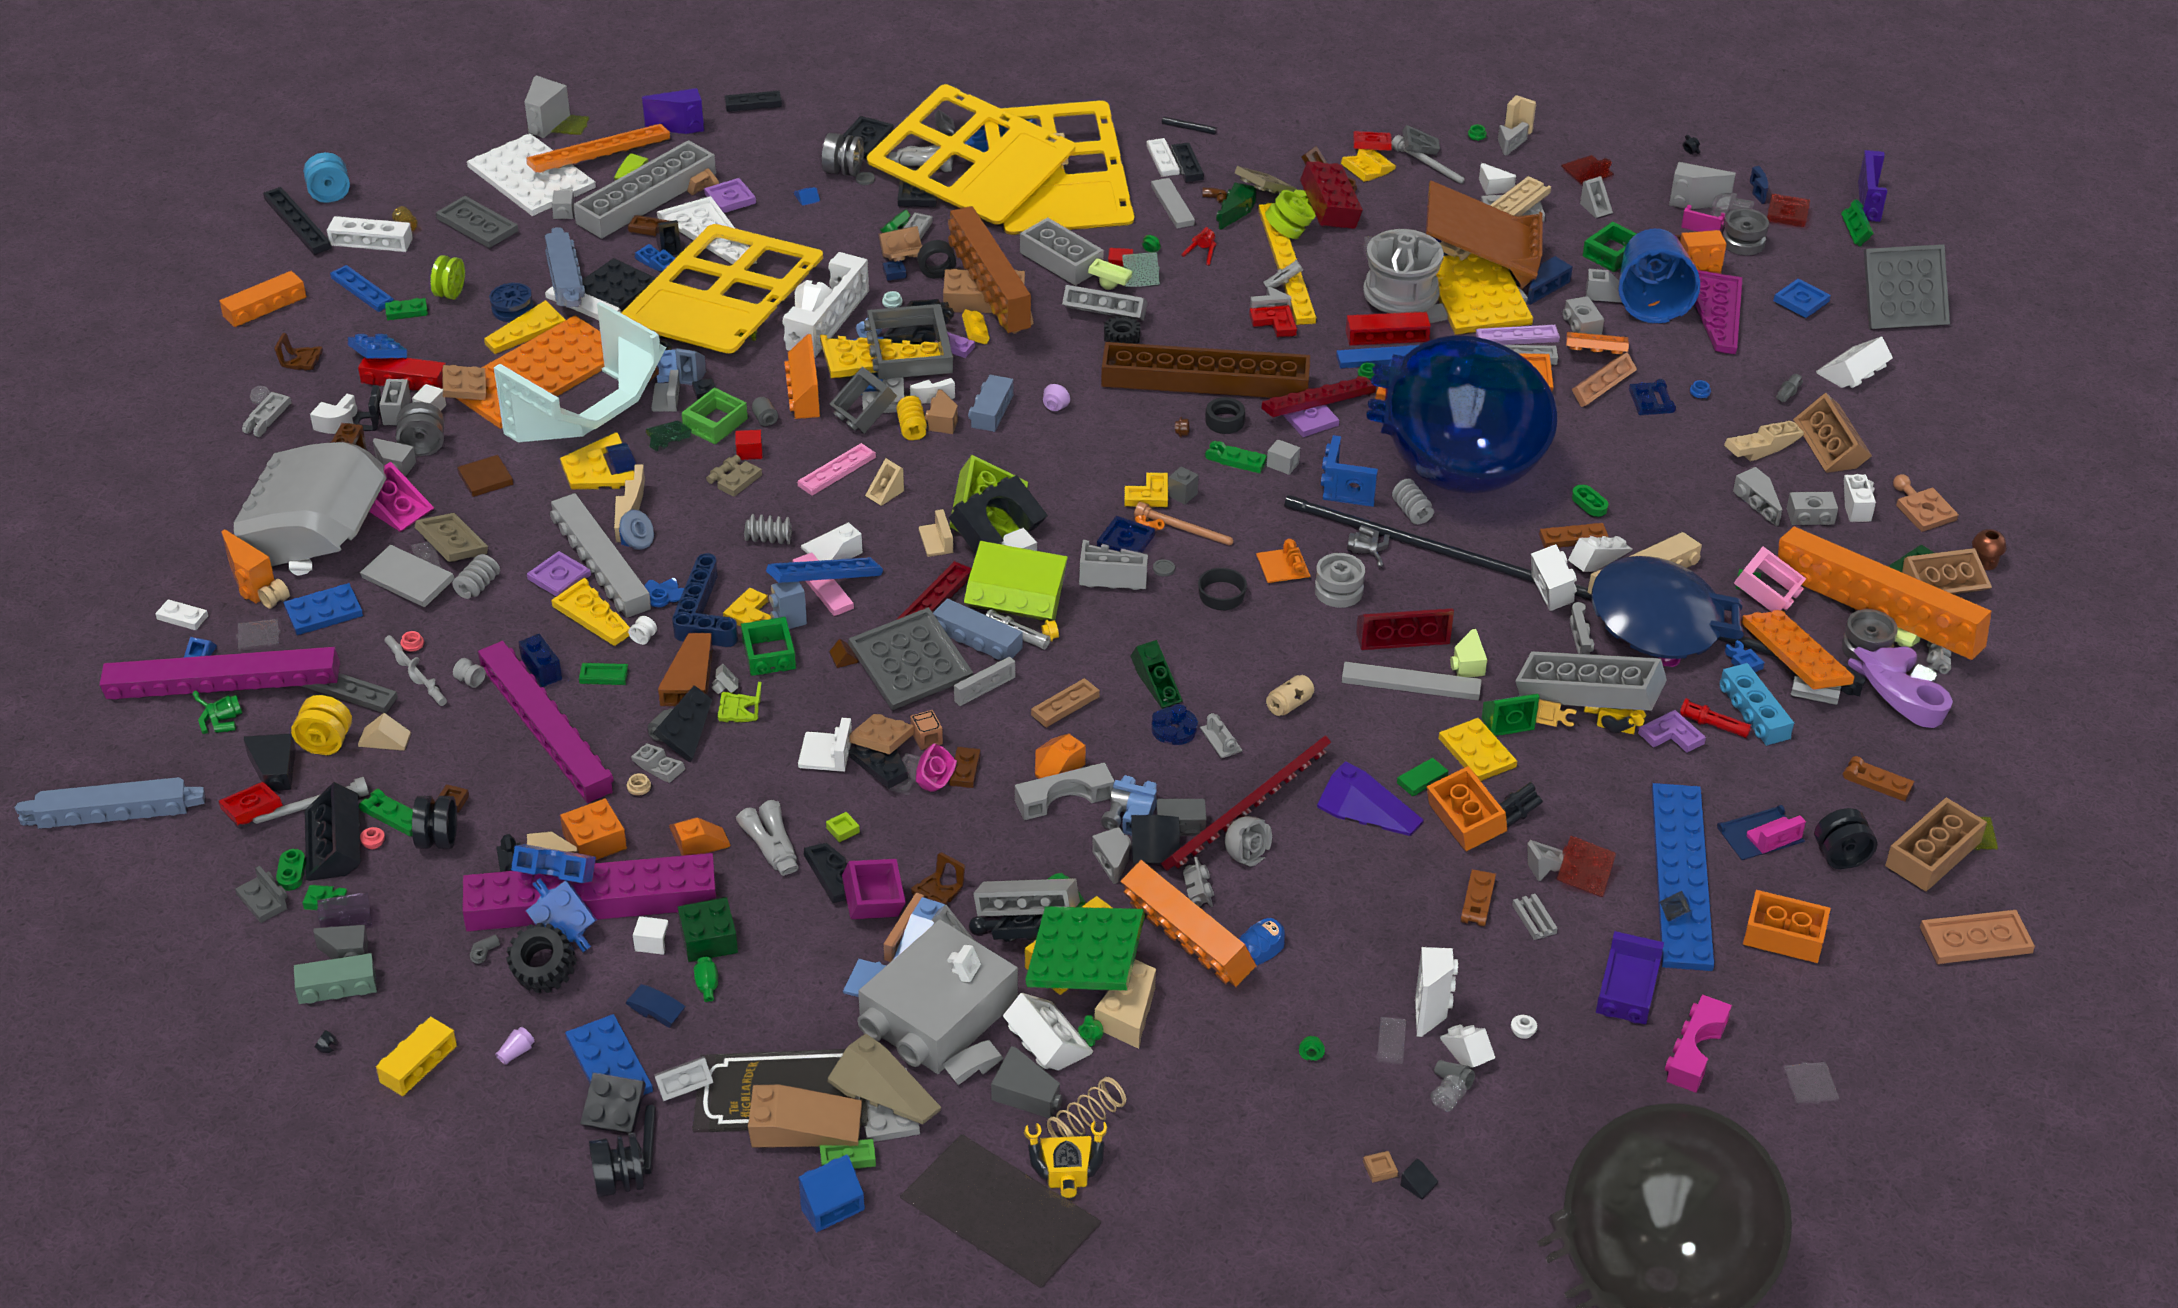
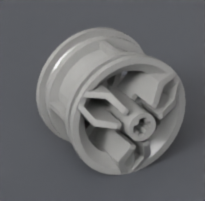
(1403, 271)

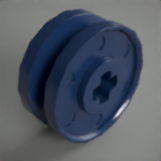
(510, 301)

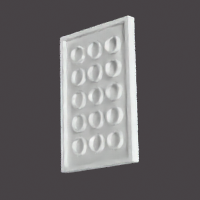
(509, 173)

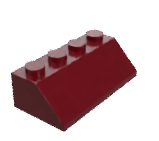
(1405, 629)

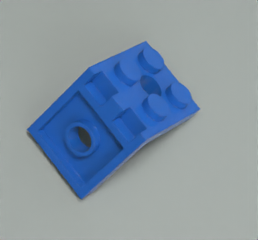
(1339, 476)

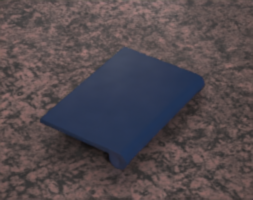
(1736, 831)

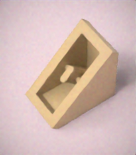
(887, 483)
(385, 734)

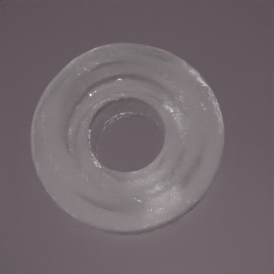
(258, 394)

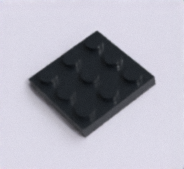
(617, 283)

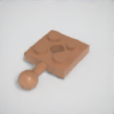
(1924, 508)

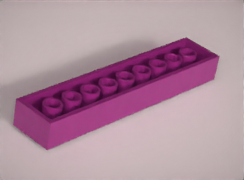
(615, 891)

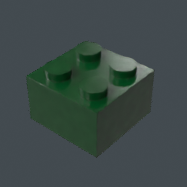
(707, 929)

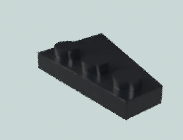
(882, 766)
(828, 868)

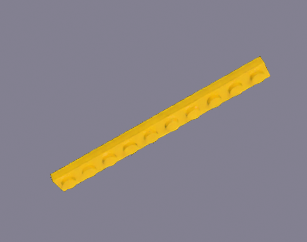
(1284, 256)

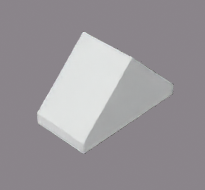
(1495, 180)

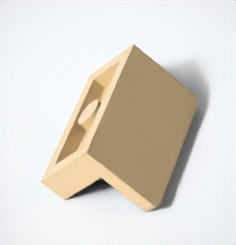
(1520, 111)
(938, 536)

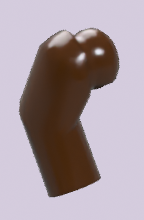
(1215, 193)

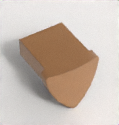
(701, 181)

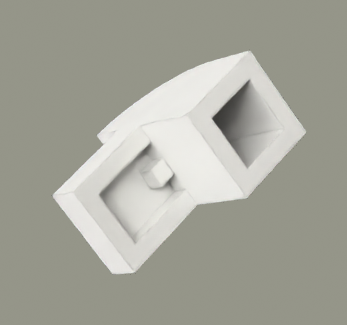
(328, 417)

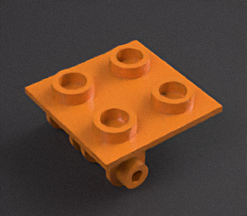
(1283, 564)

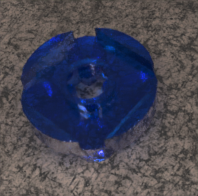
(1164, 718)

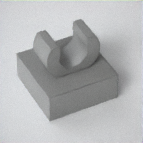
(724, 680)

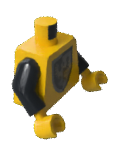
(1617, 719)
(1066, 1160)

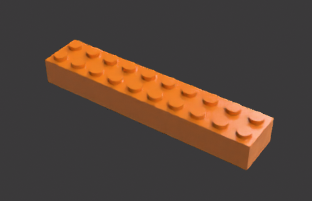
(1874, 586)

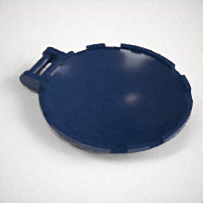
(1662, 607)

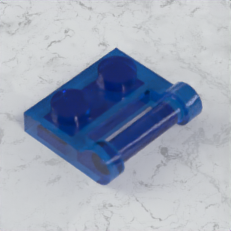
(1645, 399)

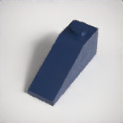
(1551, 276)

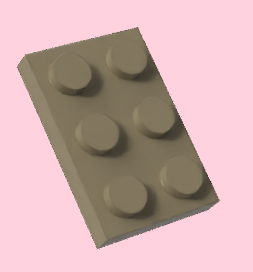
(1263, 180)
(451, 537)

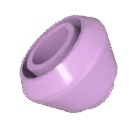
(1056, 397)

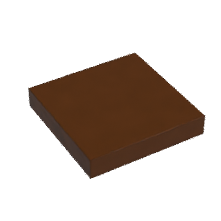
(485, 475)

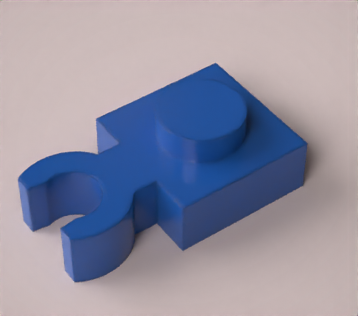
(1740, 656)

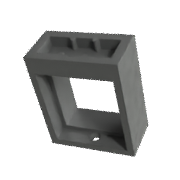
(853, 390)

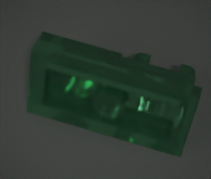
(666, 433)

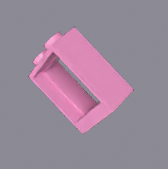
(1776, 570)

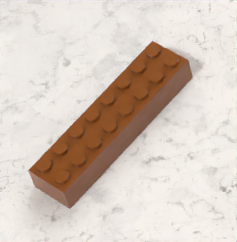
(990, 269)

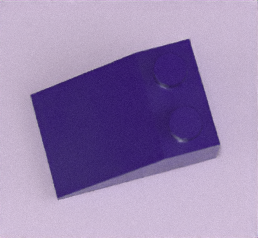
(675, 110)

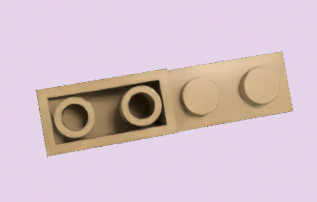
(1765, 442)

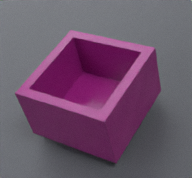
(873, 888)

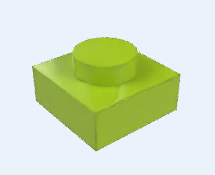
(842, 827)

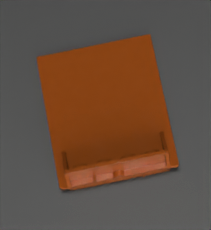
(1486, 231)

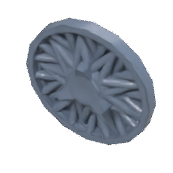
(636, 529)

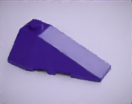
(1360, 797)

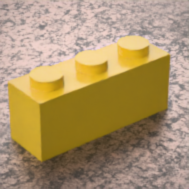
(416, 1056)

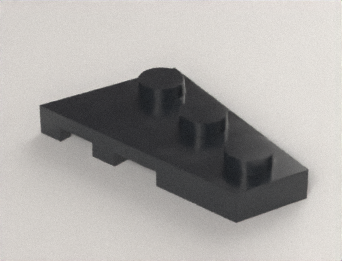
(685, 723)

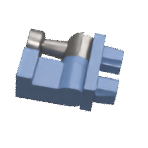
(1129, 799)

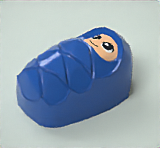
(1264, 940)

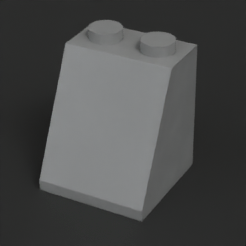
(545, 106)

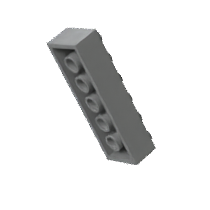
(1593, 680)

